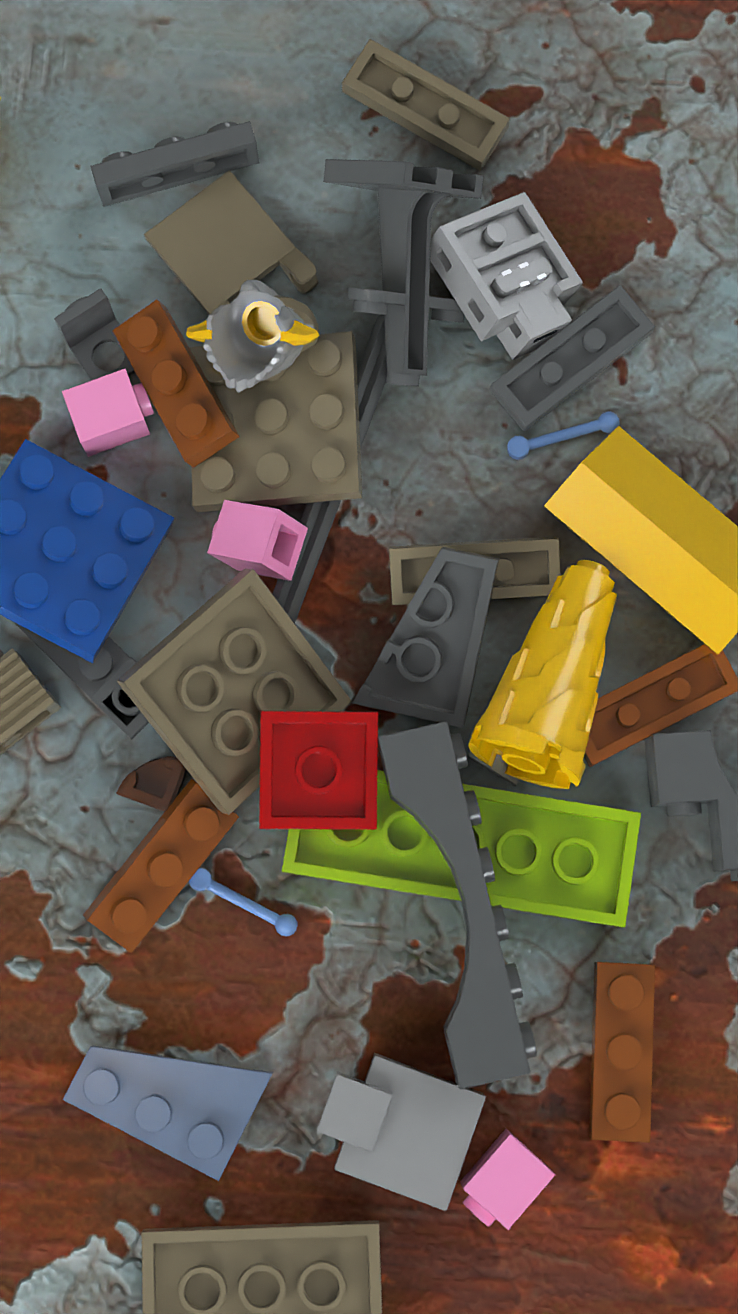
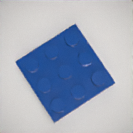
(71, 549)

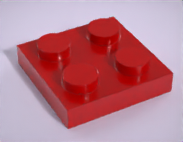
(318, 770)

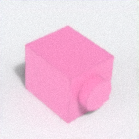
(108, 411)
(257, 539)
(505, 1181)

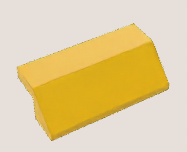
(656, 534)

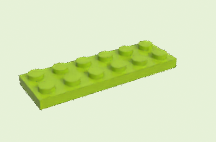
(543, 852)

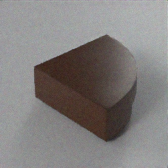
(155, 783)

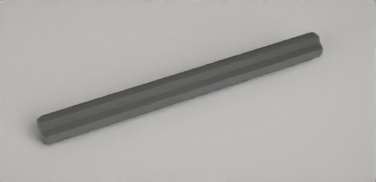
(320, 515)

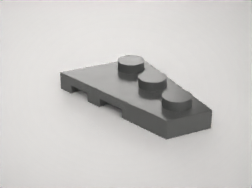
(437, 644)

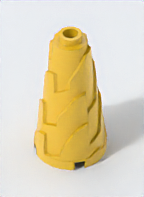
(549, 688)

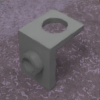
(86, 326)

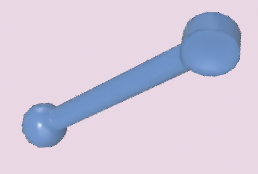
(519, 446)
(284, 924)

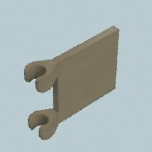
(223, 241)

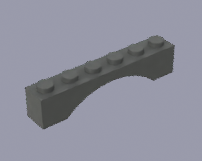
(483, 1024)

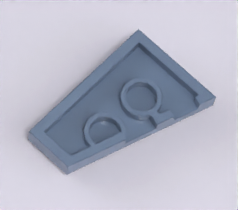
(170, 1103)

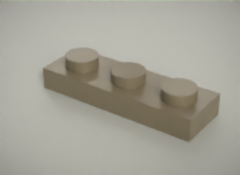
(425, 104)
(524, 568)

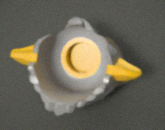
(255, 335)

